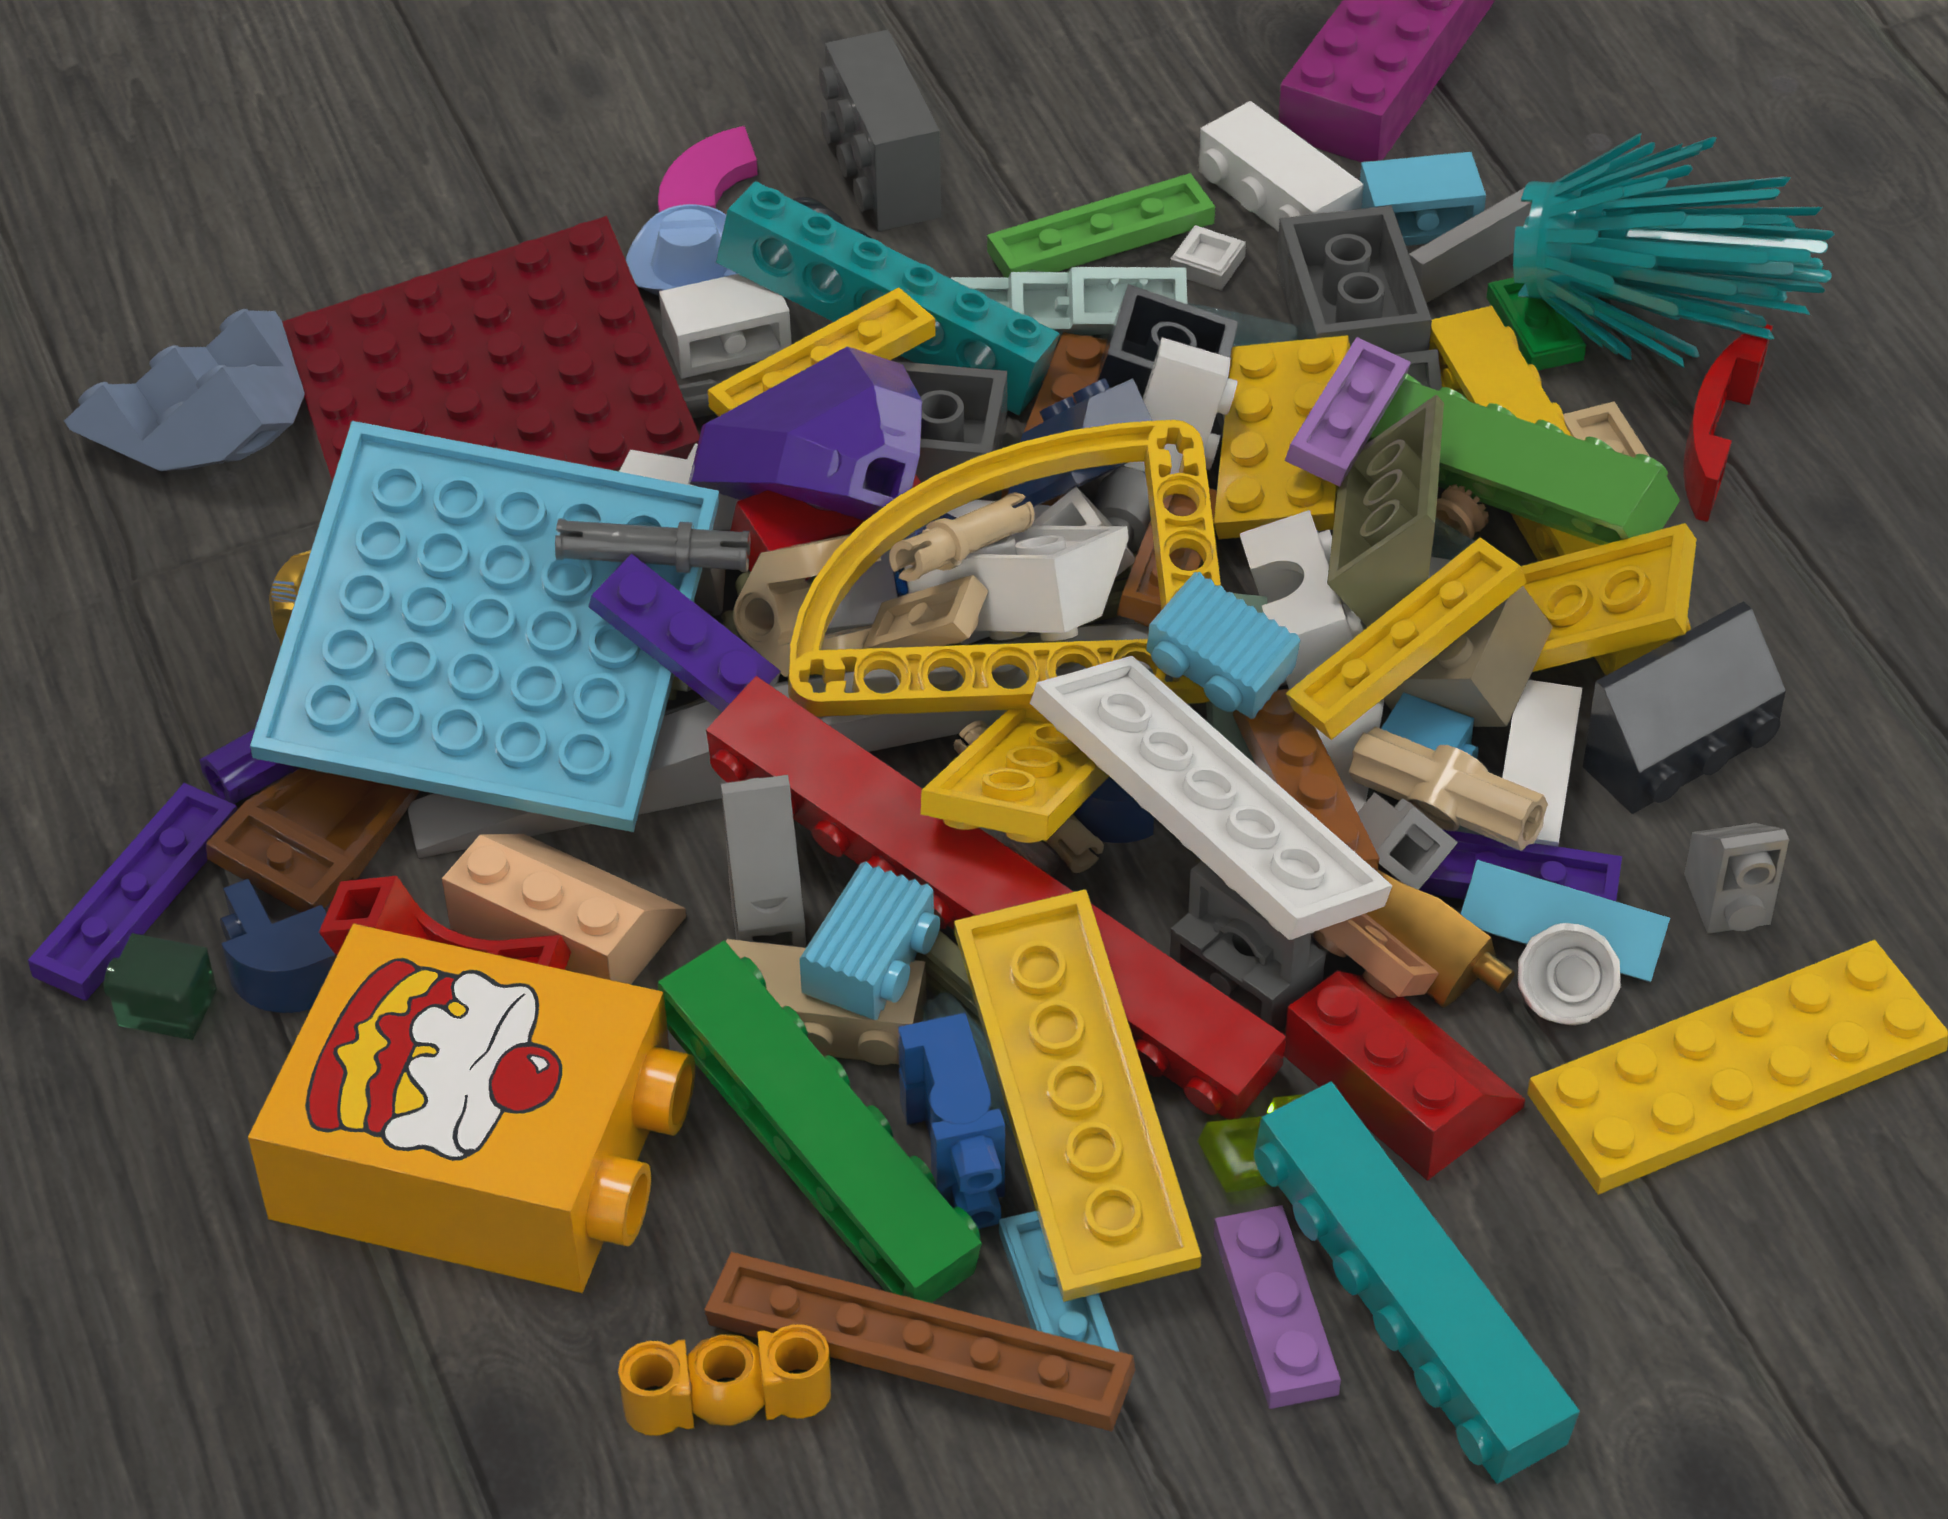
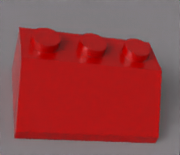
(1397, 1071)

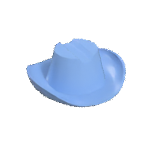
(678, 248)

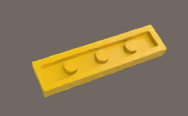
(879, 328)
(1406, 638)

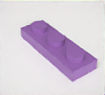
(1347, 411)
(1276, 1307)

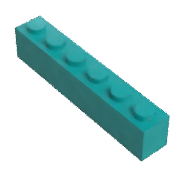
(1414, 1283)

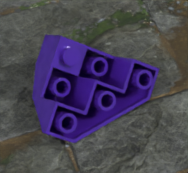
(827, 436)

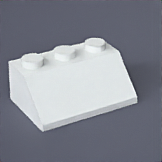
(1041, 579)

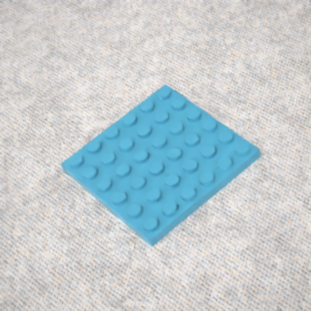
(455, 645)

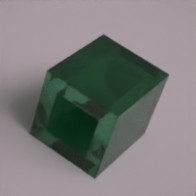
(160, 986)

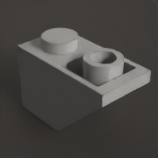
(1736, 875)

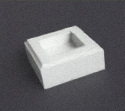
(1209, 257)

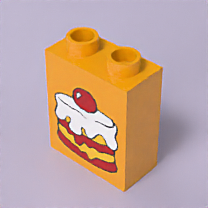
(471, 1108)

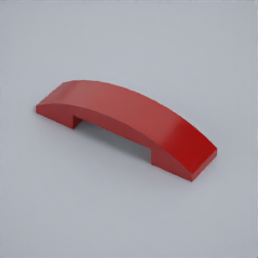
(1705, 457)

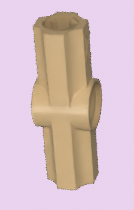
(1448, 787)

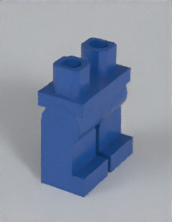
(949, 1091)

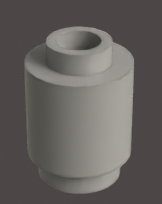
(1125, 502)

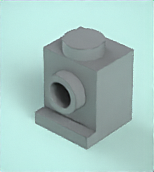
(1405, 839)

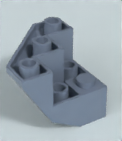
(200, 401)

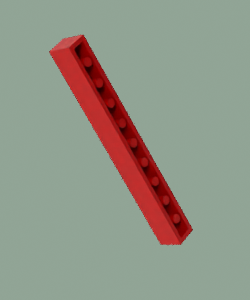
(873, 815)

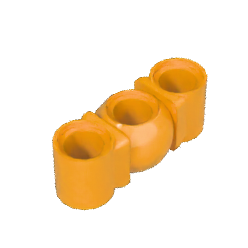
(758, 1373)

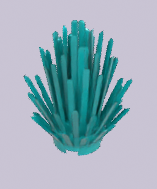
(1631, 244)

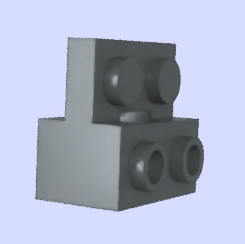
(1241, 952)

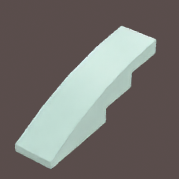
(1080, 299)

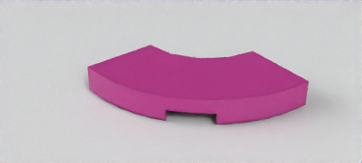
(708, 170)

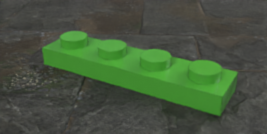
(1102, 227)

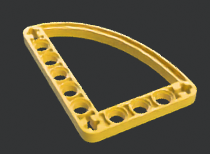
(976, 663)

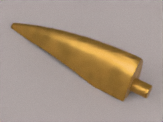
(1442, 940)

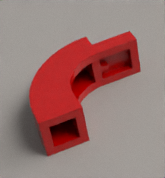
(388, 906)

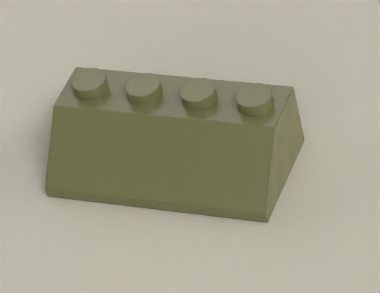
(1388, 515)

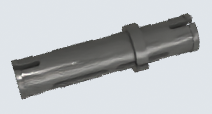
(653, 545)

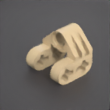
(773, 595)

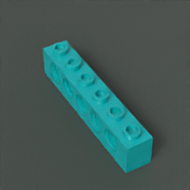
(840, 270)

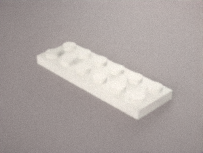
(1211, 797)

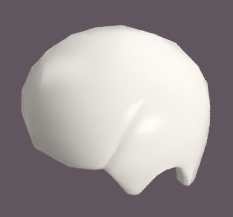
(1569, 974)

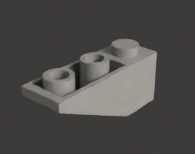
(763, 862)

